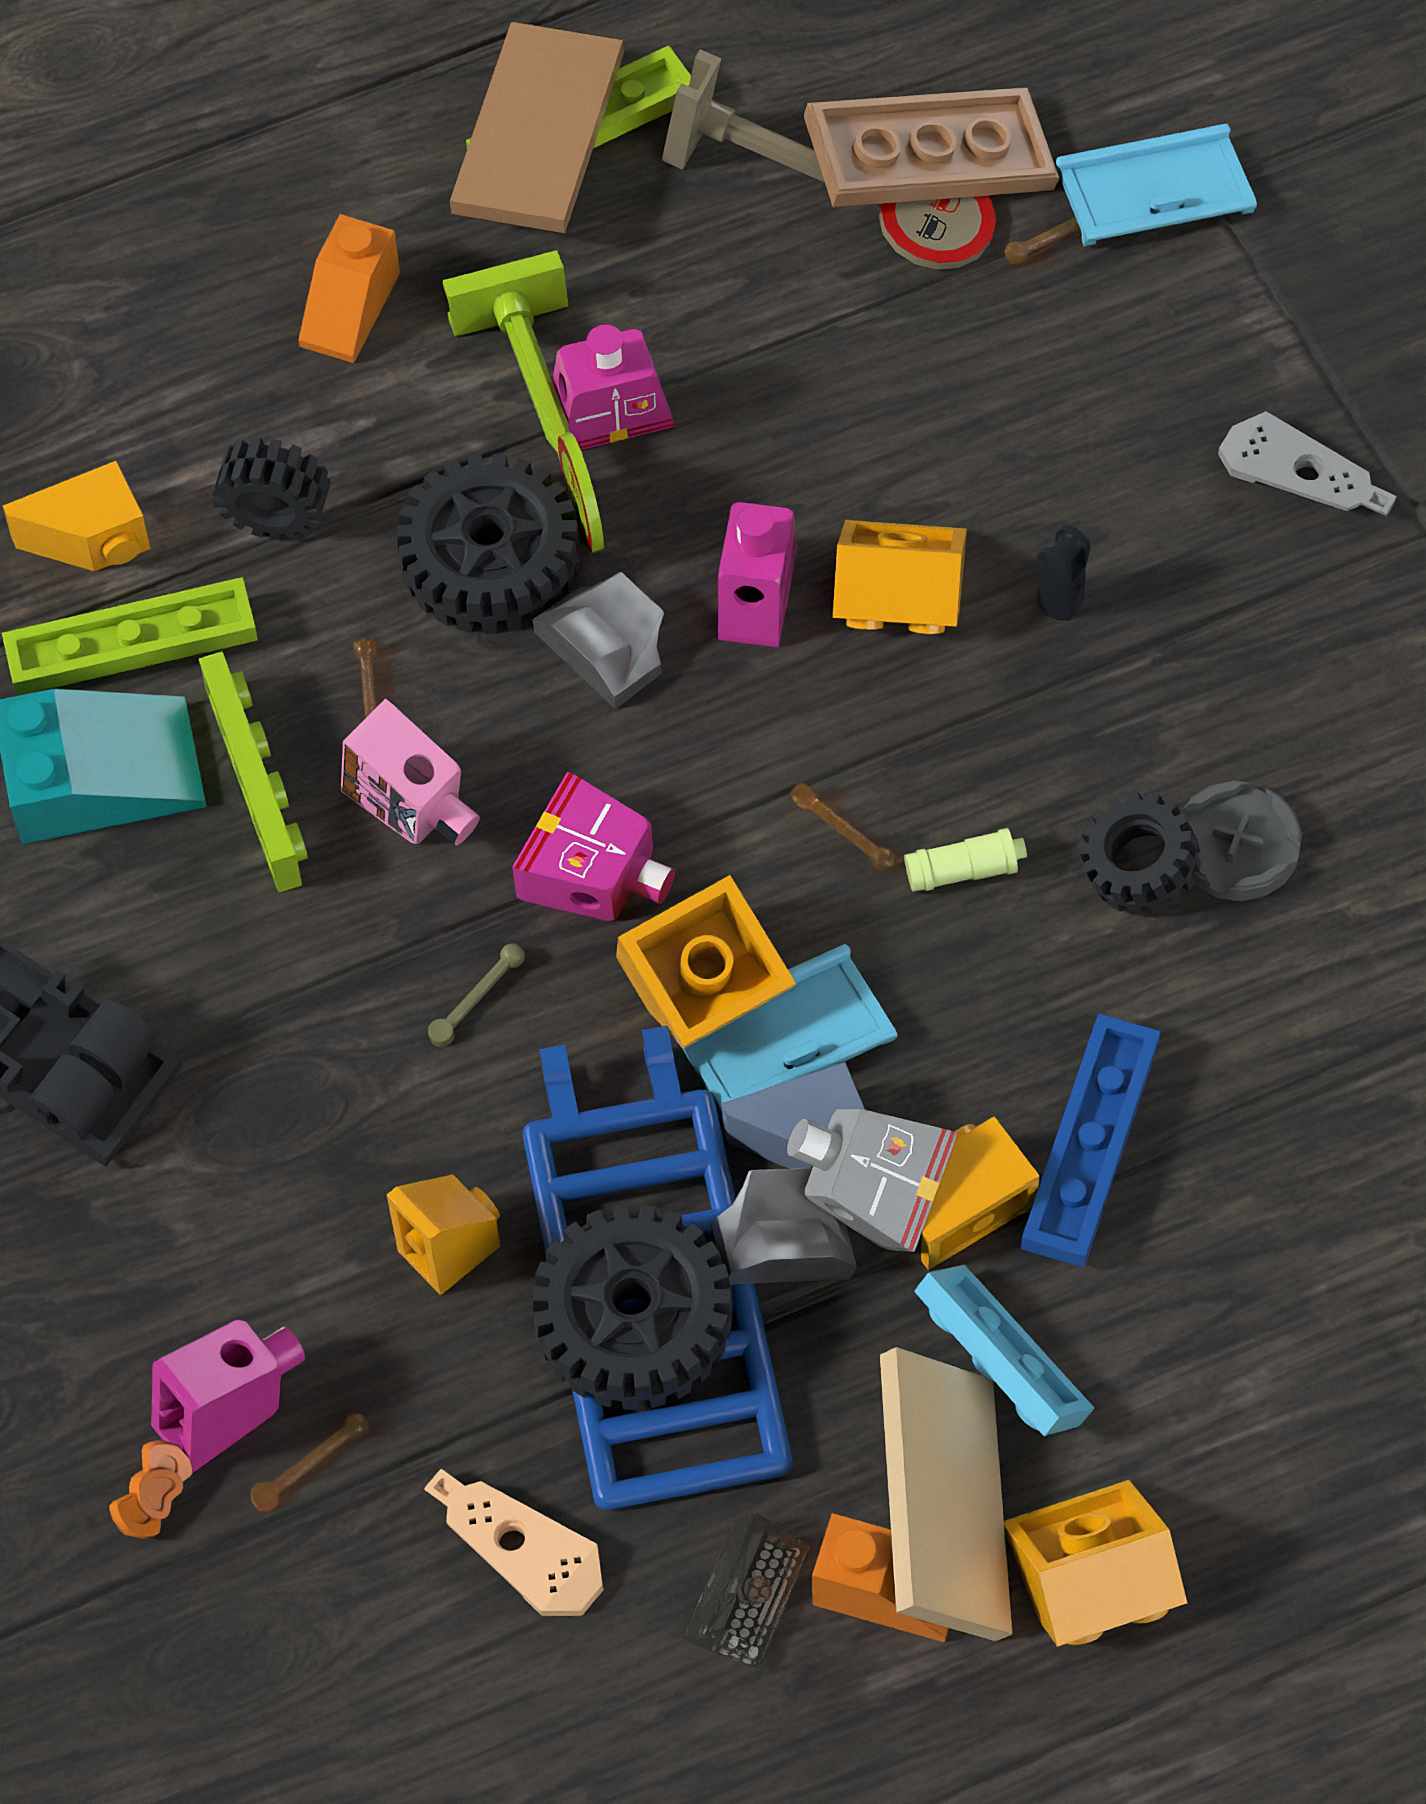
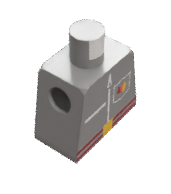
(874, 1172)

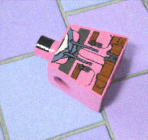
(404, 778)

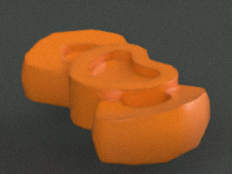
(152, 1490)

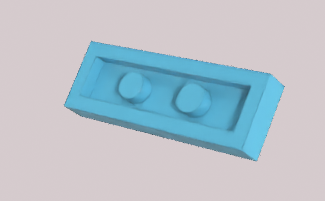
(1003, 1350)

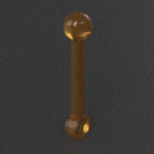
(1017, 252)
(365, 651)
(882, 858)
(265, 1494)

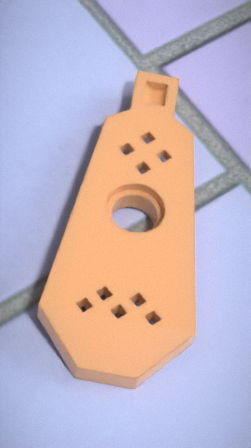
(539, 1557)

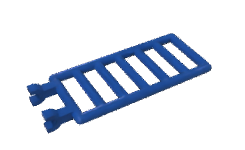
(749, 1338)

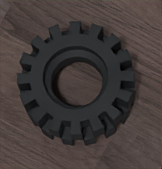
(271, 489)

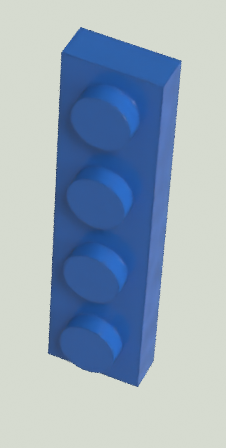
(1090, 1140)

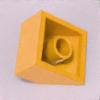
(899, 575)
(703, 963)
(1096, 1563)

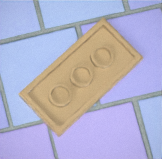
(945, 1495)

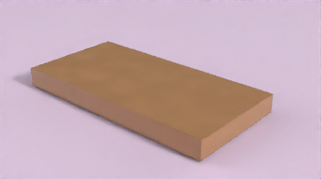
(537, 127)
(930, 147)

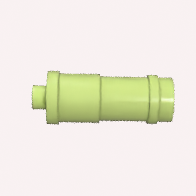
(966, 860)

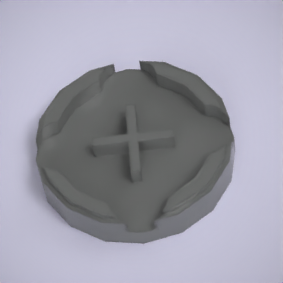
(1244, 840)

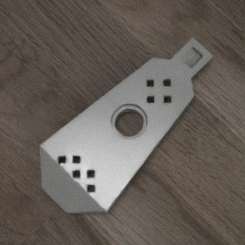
(1290, 450)

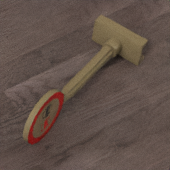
(924, 231)

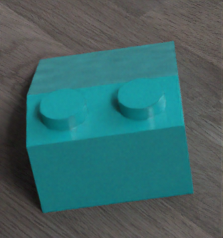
(96, 760)

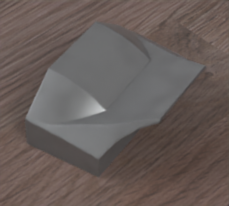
(606, 636)
(780, 1234)

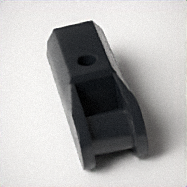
(1063, 573)

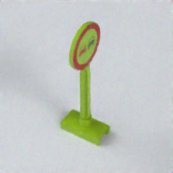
(510, 298)

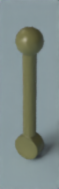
(441, 1030)

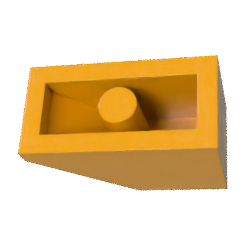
(81, 521)
(979, 1191)
(443, 1228)

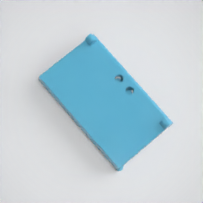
(1171, 175)
(823, 1015)

